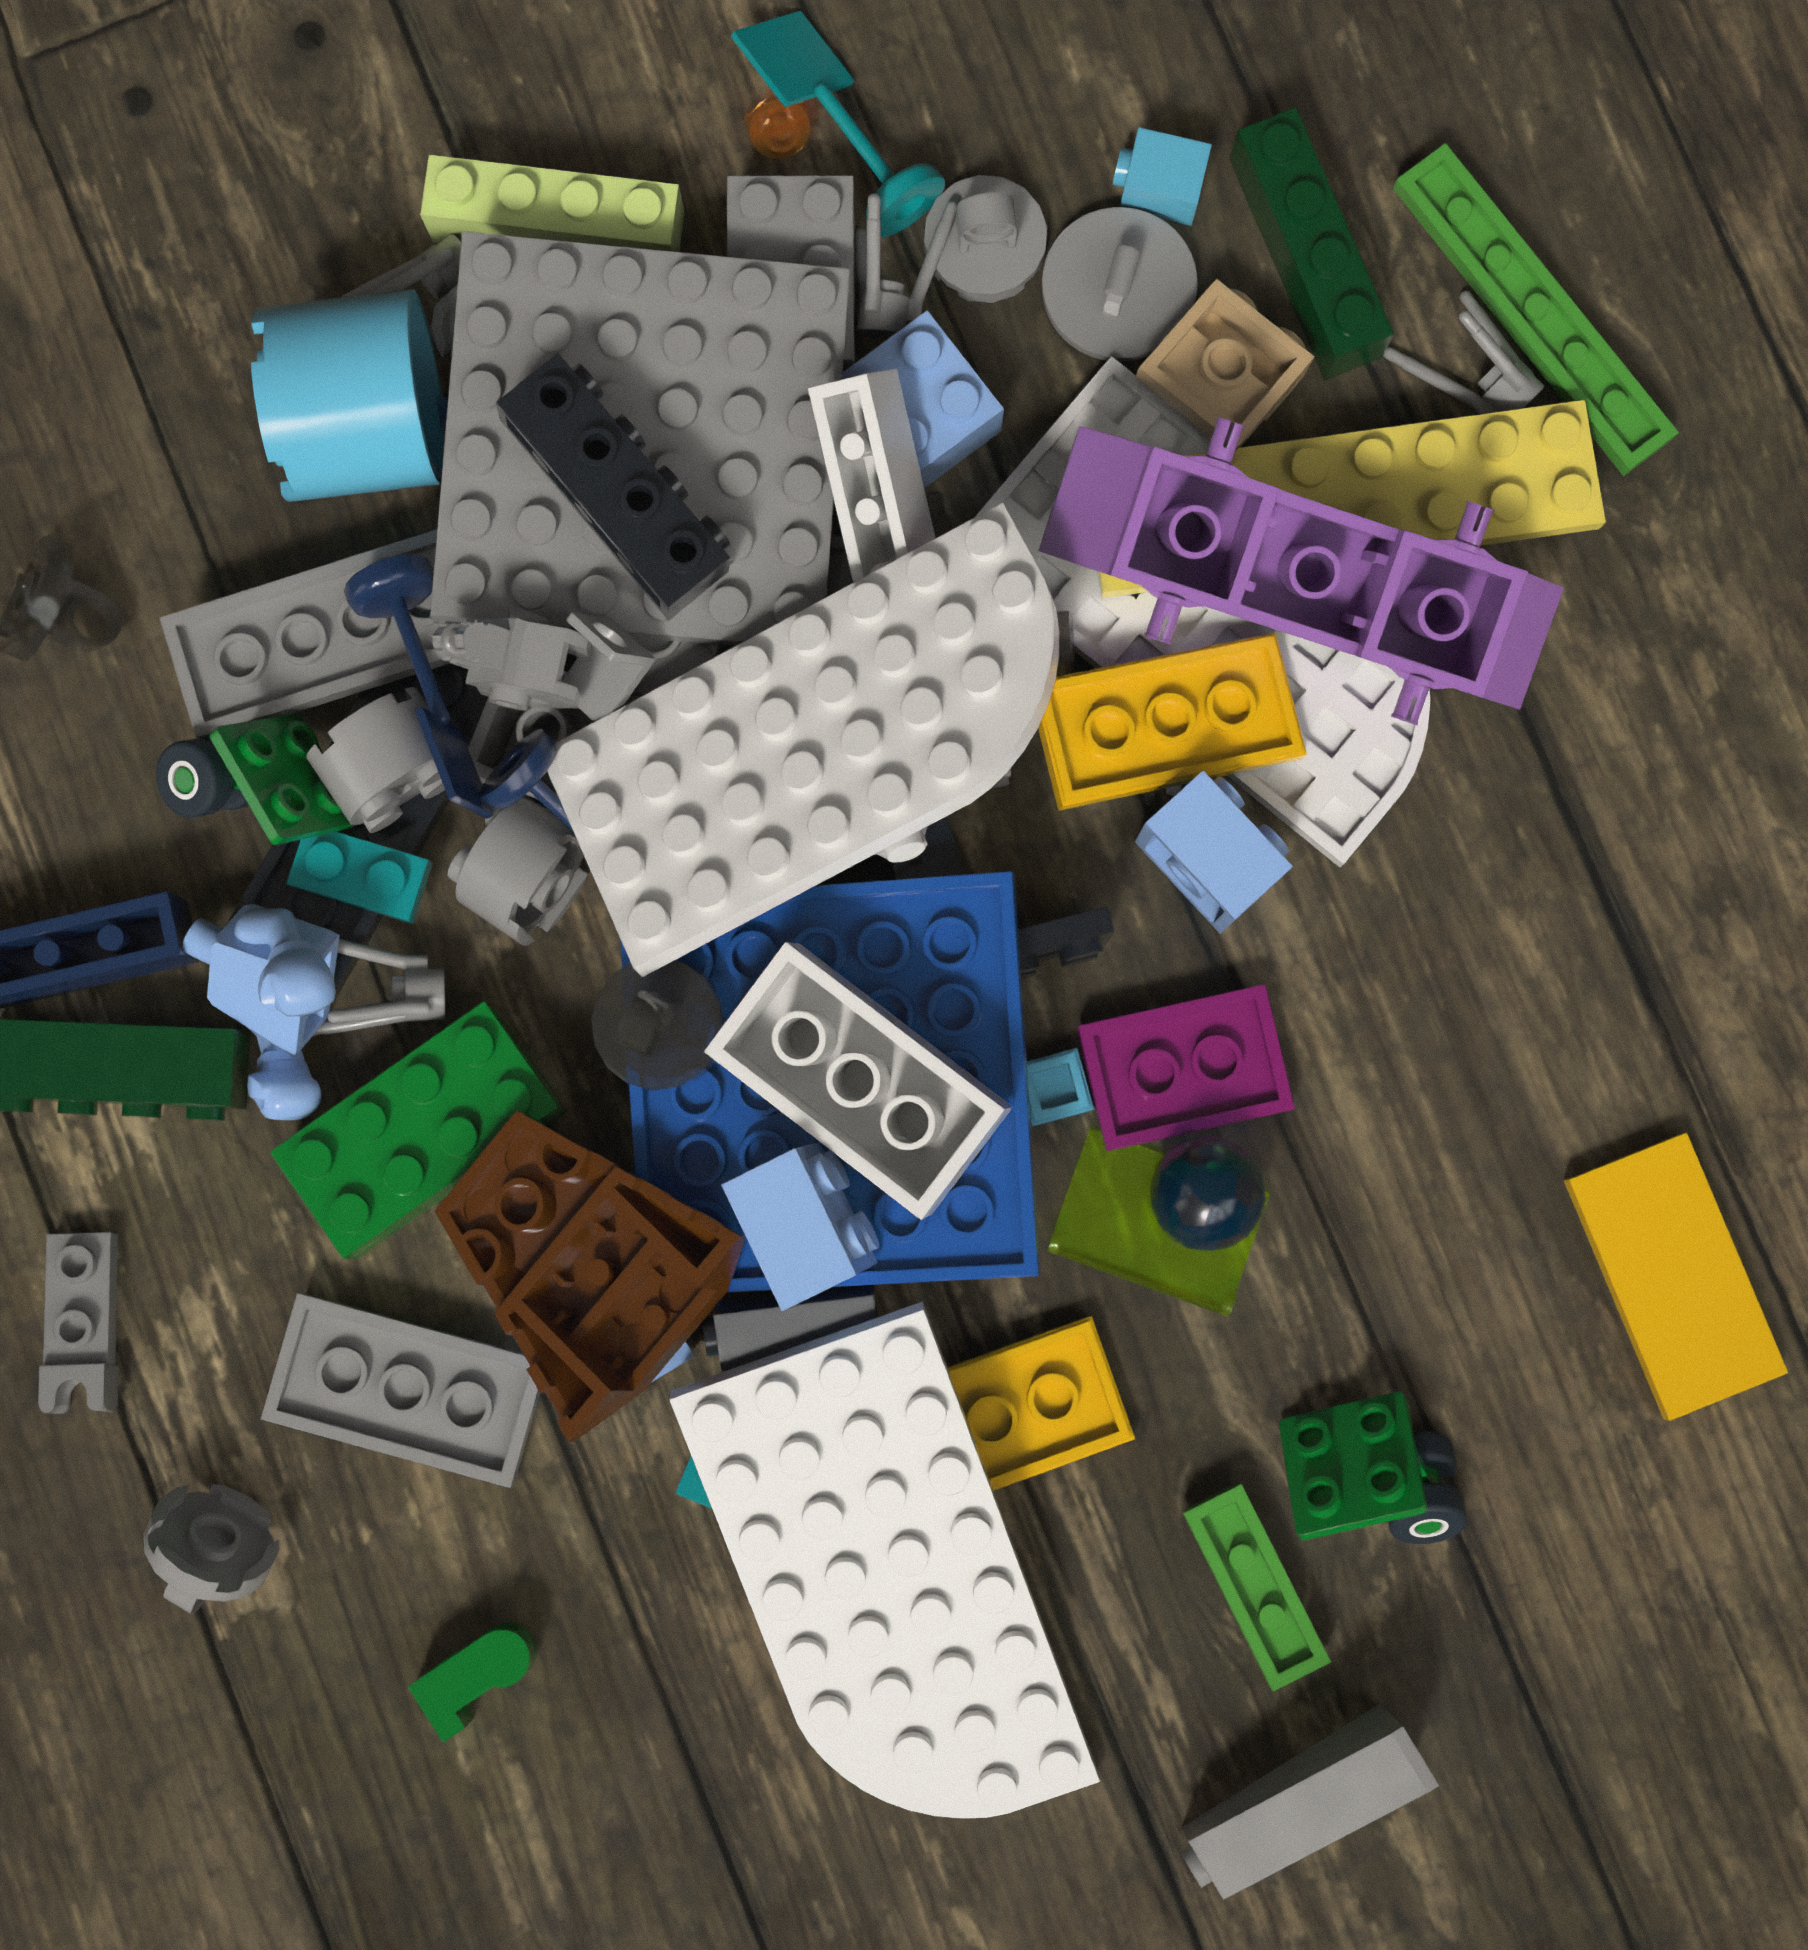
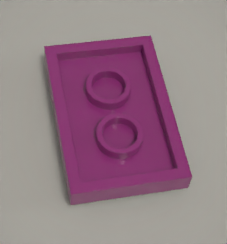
(1185, 1068)

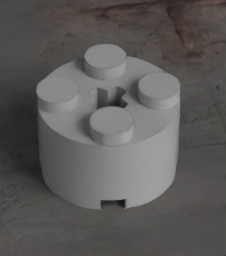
(378, 761)
(520, 870)

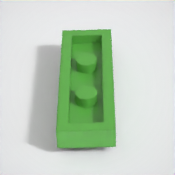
(1256, 1586)

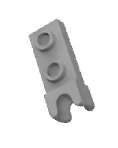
(80, 1321)

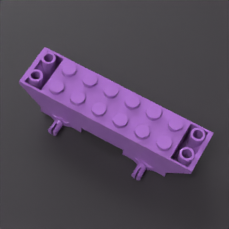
(1226, 542)

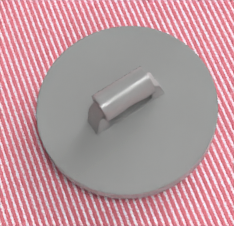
(1118, 283)

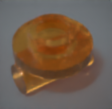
(778, 129)

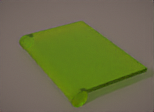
(1113, 1229)

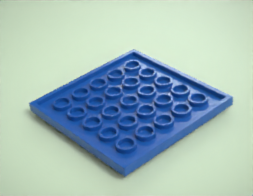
(950, 970)

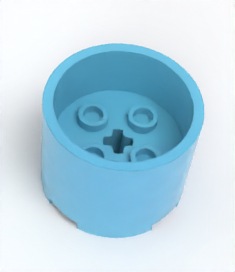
(349, 395)

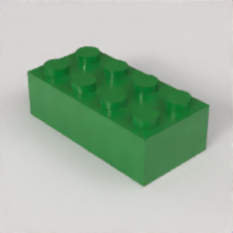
(413, 1131)

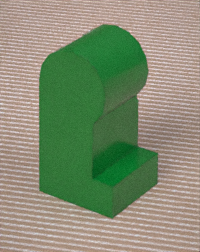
(489, 1661)

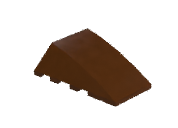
(585, 1266)

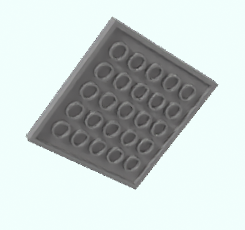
(712, 376)

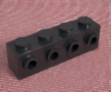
(614, 485)

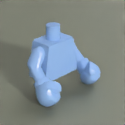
(278, 984)

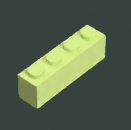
(549, 205)

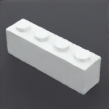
(872, 469)

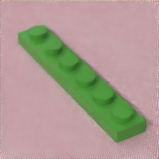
(1534, 308)

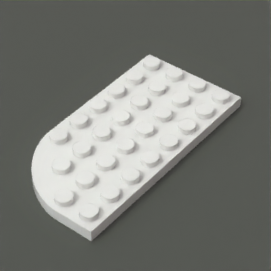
(1343, 703)
(813, 741)
(886, 1571)

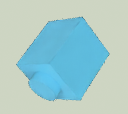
(1162, 175)

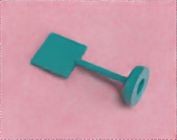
(802, 67)

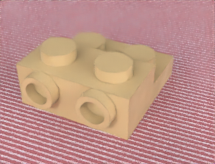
(1225, 363)

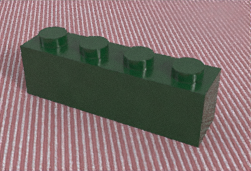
(1310, 244)
(123, 1066)

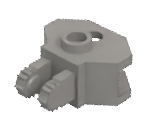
(514, 658)

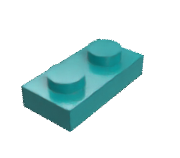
(361, 874)

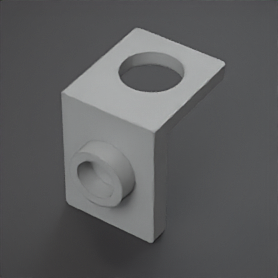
(612, 668)

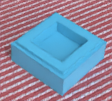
(1057, 1087)

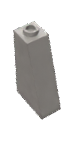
(1308, 1803)

